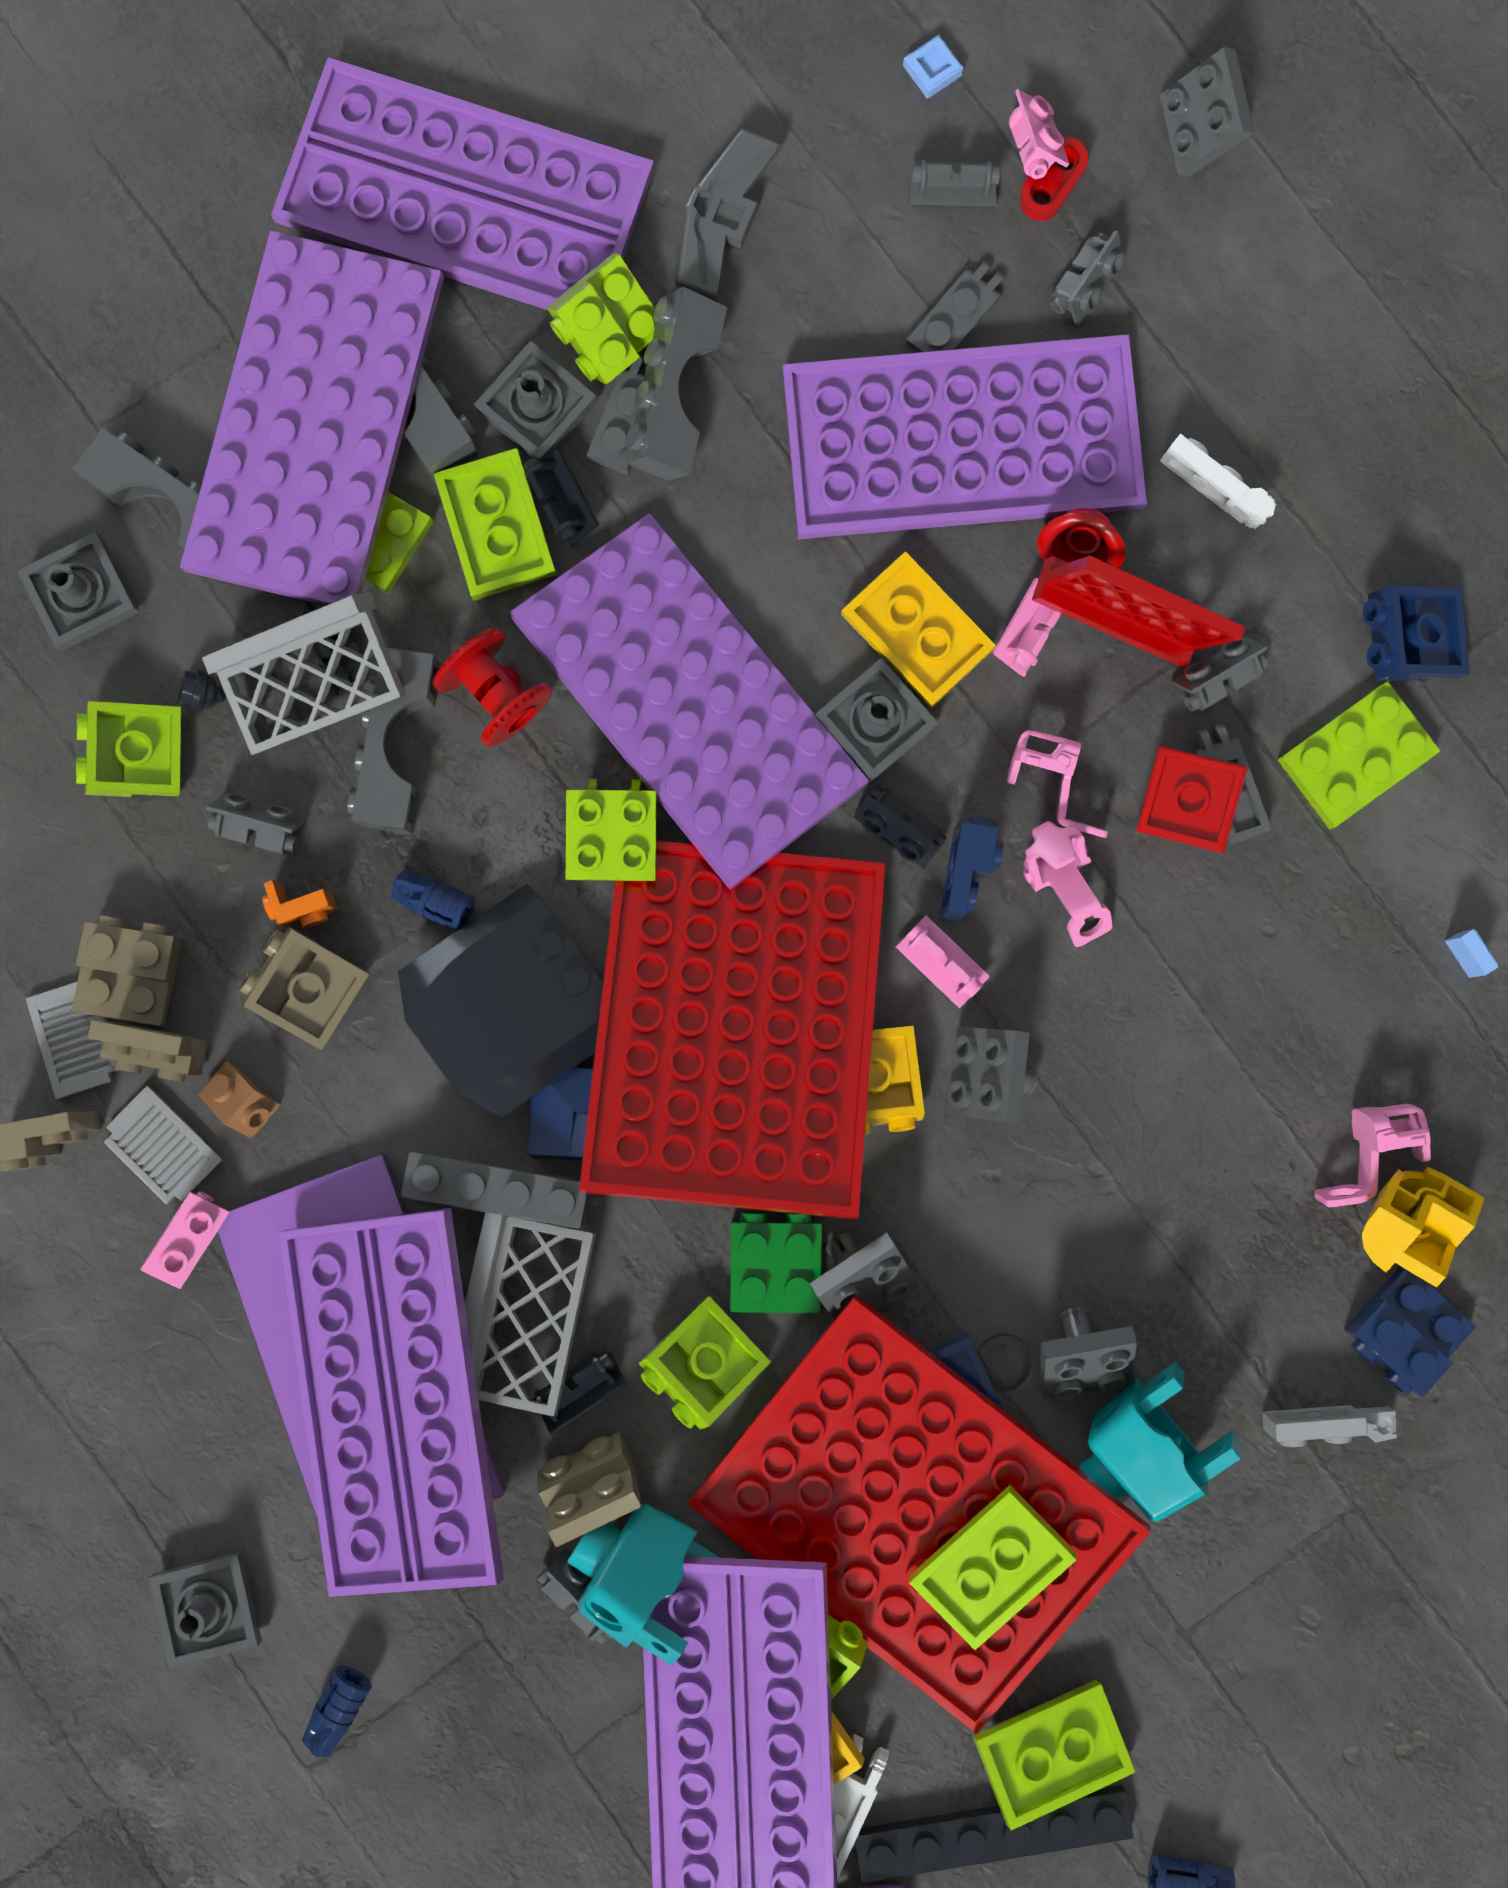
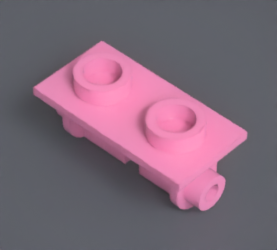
(1036, 135)
(1026, 633)
(942, 961)
(185, 1239)

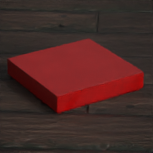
(1192, 799)

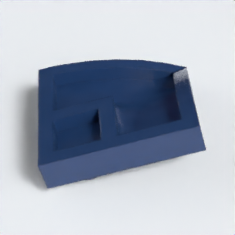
(561, 1117)

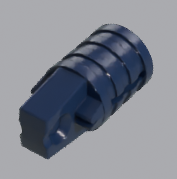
(433, 900)
(336, 1710)
(1185, 1873)

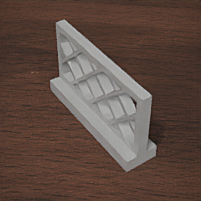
(302, 634)
(486, 1294)

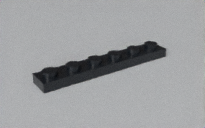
(984, 1837)

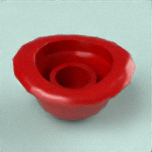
(1082, 534)

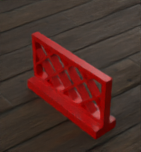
(1131, 609)

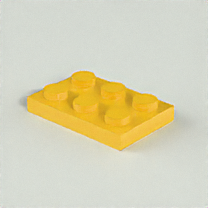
(918, 629)

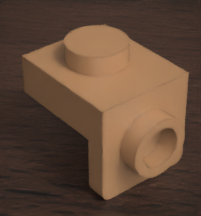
(238, 1100)

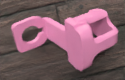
(1062, 761)
(1056, 862)
(1379, 1134)

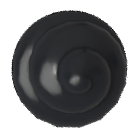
(199, 691)

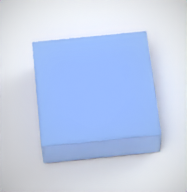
(933, 66)
(1472, 953)

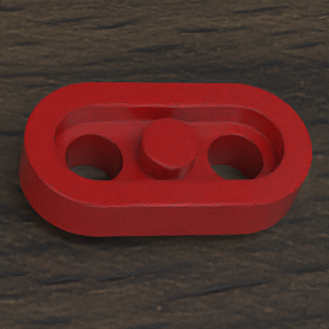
(1055, 185)

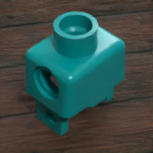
(1145, 1452)
(632, 1573)

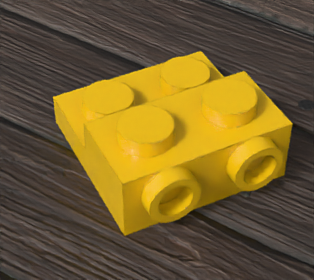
(894, 1081)

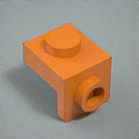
(306, 910)

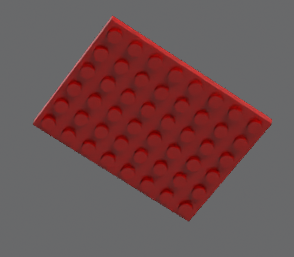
(737, 1035)
(873, 1468)

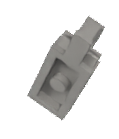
(1330, 1423)

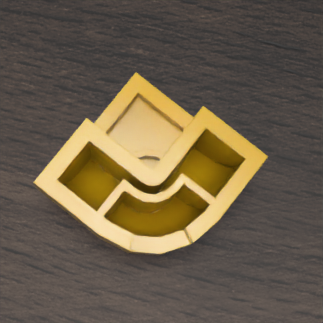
(1420, 1223)

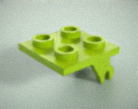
(611, 833)

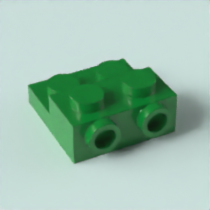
(775, 1263)

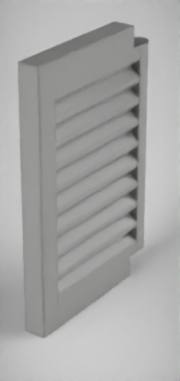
(62, 1037)
(161, 1147)

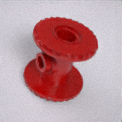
(493, 686)

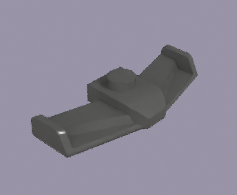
(720, 212)

